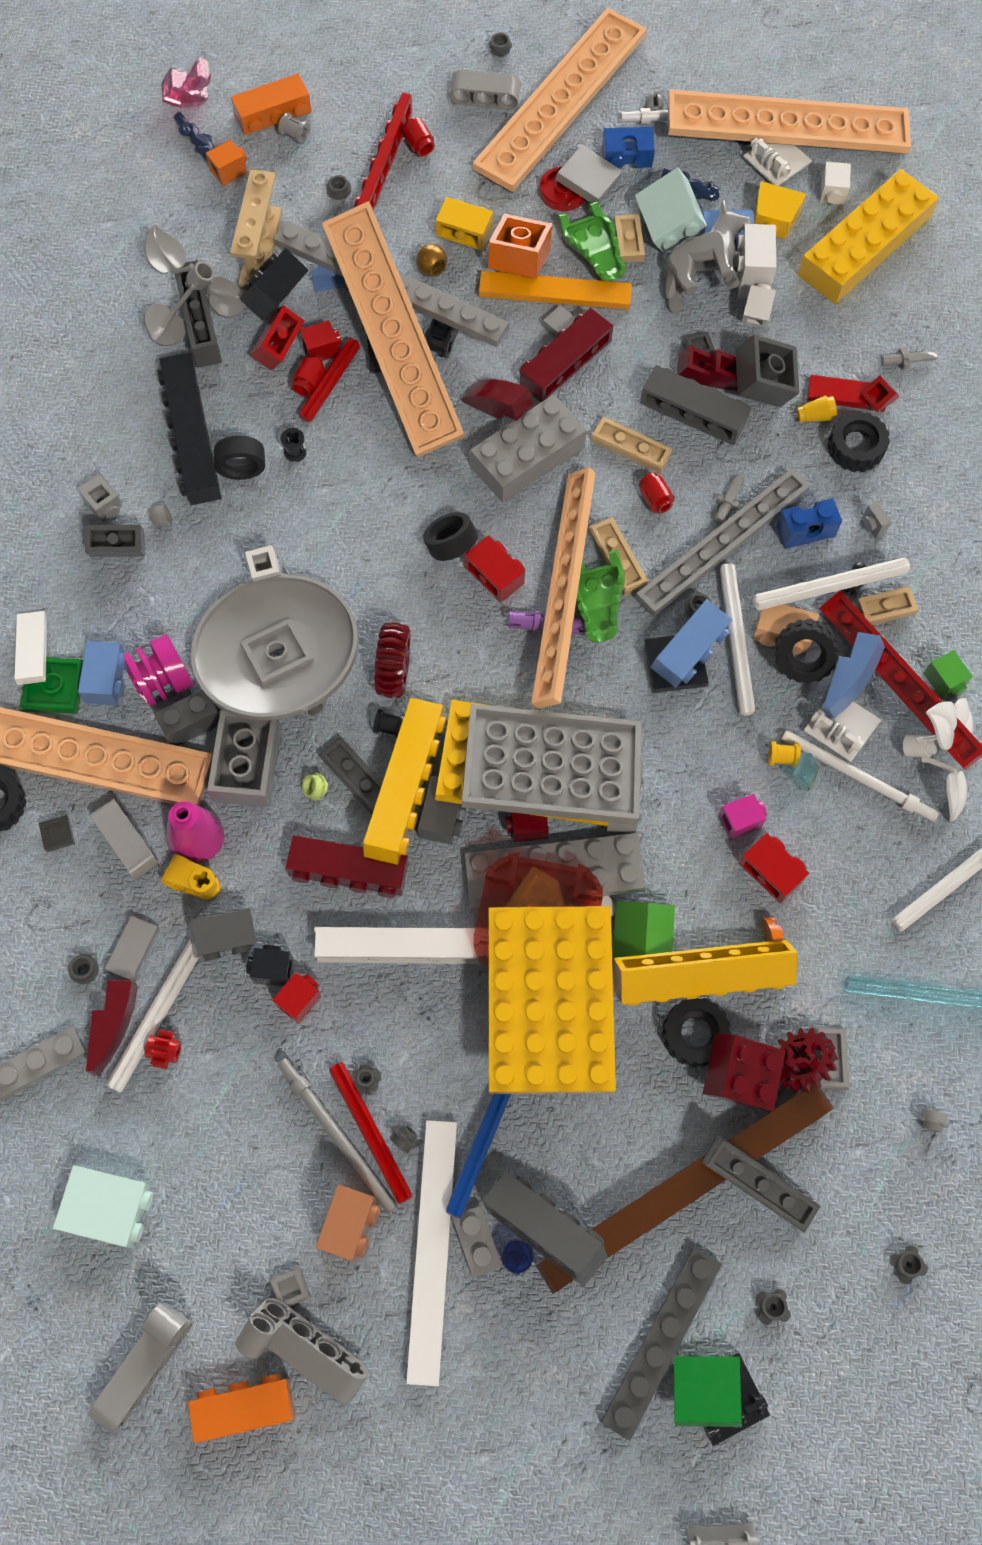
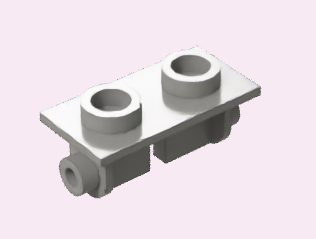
(722, 1535)

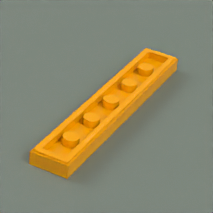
(555, 290)

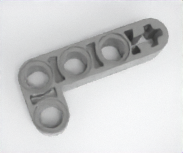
(161, 1337)
(303, 1348)

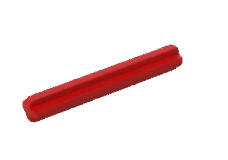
(329, 380)

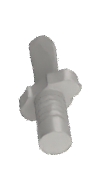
(904, 358)
(728, 502)

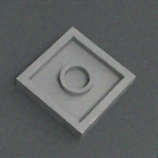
(588, 175)

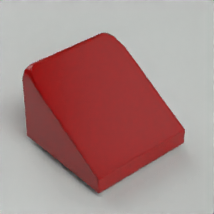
(879, 394)

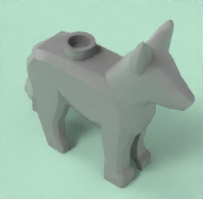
(704, 253)

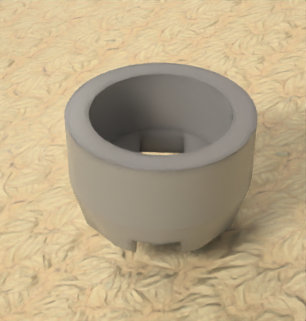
(654, 98)
(160, 516)

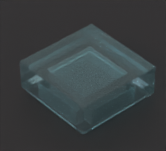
(806, 771)

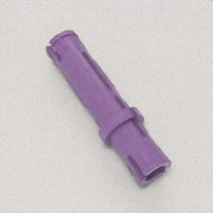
(535, 622)

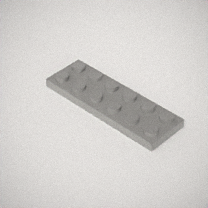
(611, 859)

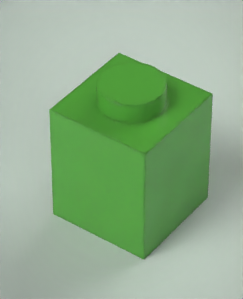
(948, 675)

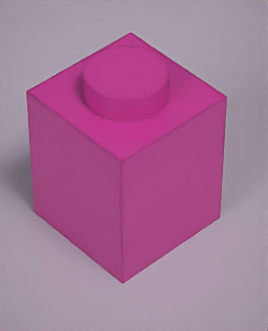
(743, 816)

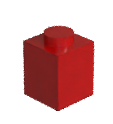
(321, 341)
(298, 997)

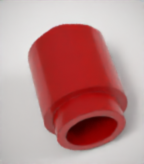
(418, 136)
(307, 376)
(656, 493)

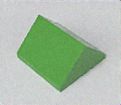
(643, 929)

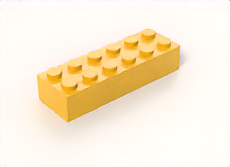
(867, 236)

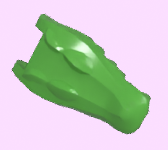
(595, 241)
(600, 597)

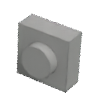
(876, 520)

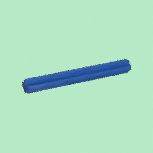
(477, 1155)

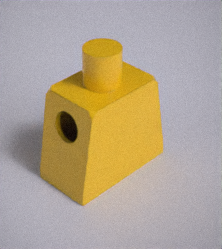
(778, 207)

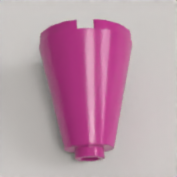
(193, 832)

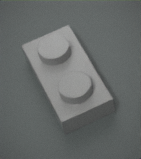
(477, 1242)

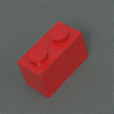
(277, 337)
(495, 568)
(774, 867)

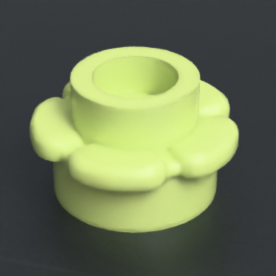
(314, 786)

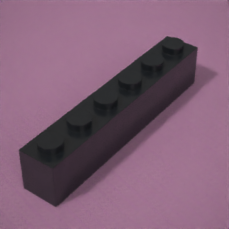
(190, 429)

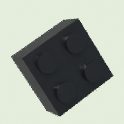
(272, 283)

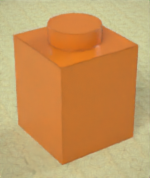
(227, 162)

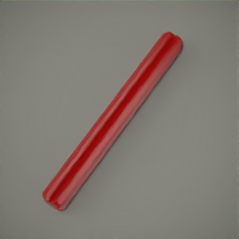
(370, 1133)

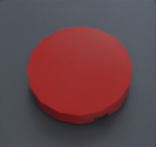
(556, 194)

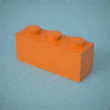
(268, 103)
(241, 1408)

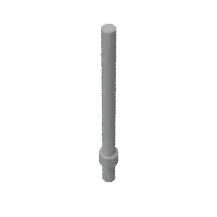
(301, 1087)

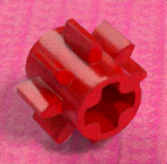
(163, 1049)

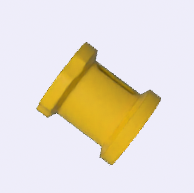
(784, 754)

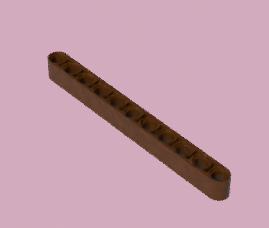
(697, 1179)

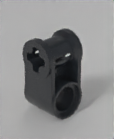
(440, 337)

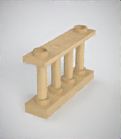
(256, 224)

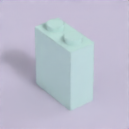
(670, 210)
(103, 1207)

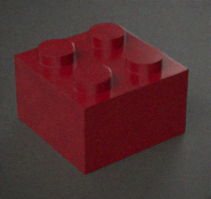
(744, 1072)

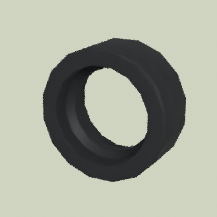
(239, 446)
(438, 534)

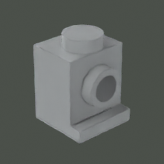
(100, 498)

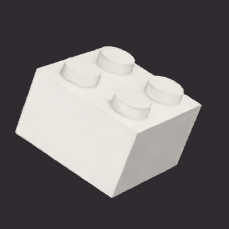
(755, 257)

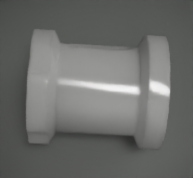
(294, 128)

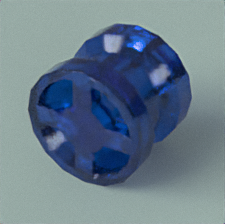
(514, 1261)

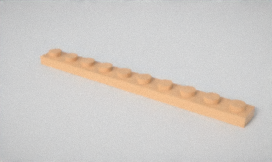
(563, 589)

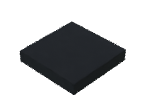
(653, 648)

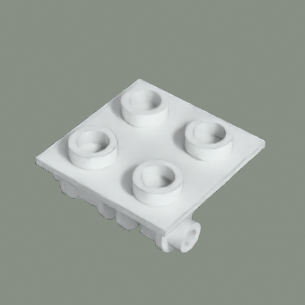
(776, 161)
(846, 732)

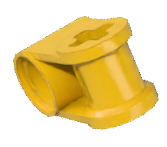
(187, 876)

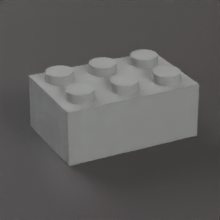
(244, 760)

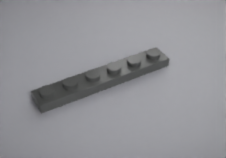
(661, 1344)

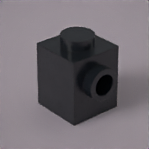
(270, 966)

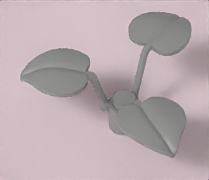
(167, 254)

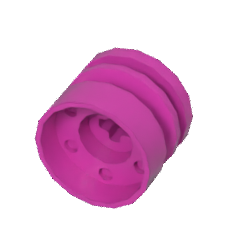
(157, 670)

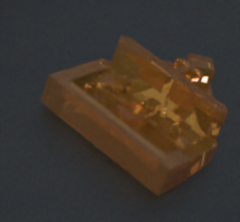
(537, 891)

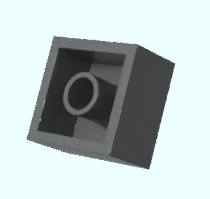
(767, 371)

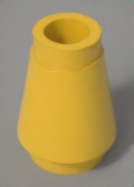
(818, 410)

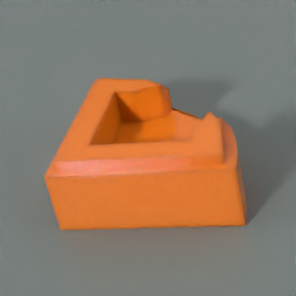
(772, 931)

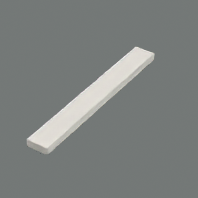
(431, 1254)

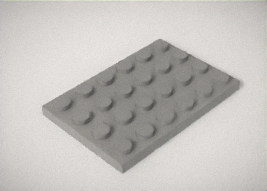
(553, 764)

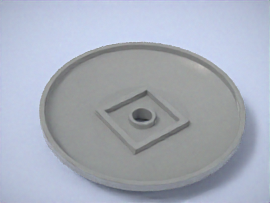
(274, 613)

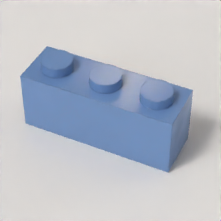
(692, 644)

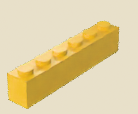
(404, 781)
(704, 972)

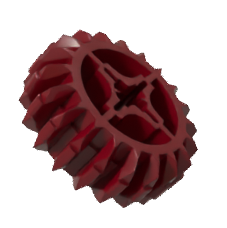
(392, 660)

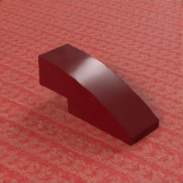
(708, 369)
(499, 398)
(110, 1024)

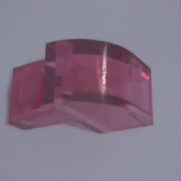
(185, 88)

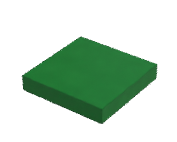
(59, 691)
(707, 1391)

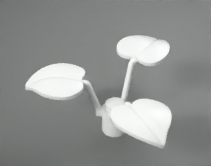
(944, 720)

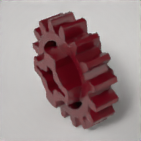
(804, 1062)

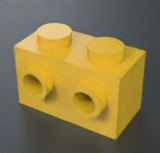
(464, 223)

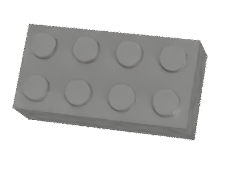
(527, 448)

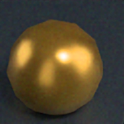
(431, 260)

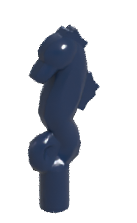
(202, 141)
(699, 188)

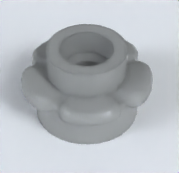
(933, 1120)

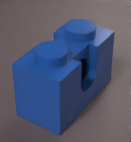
(636, 152)
(795, 522)

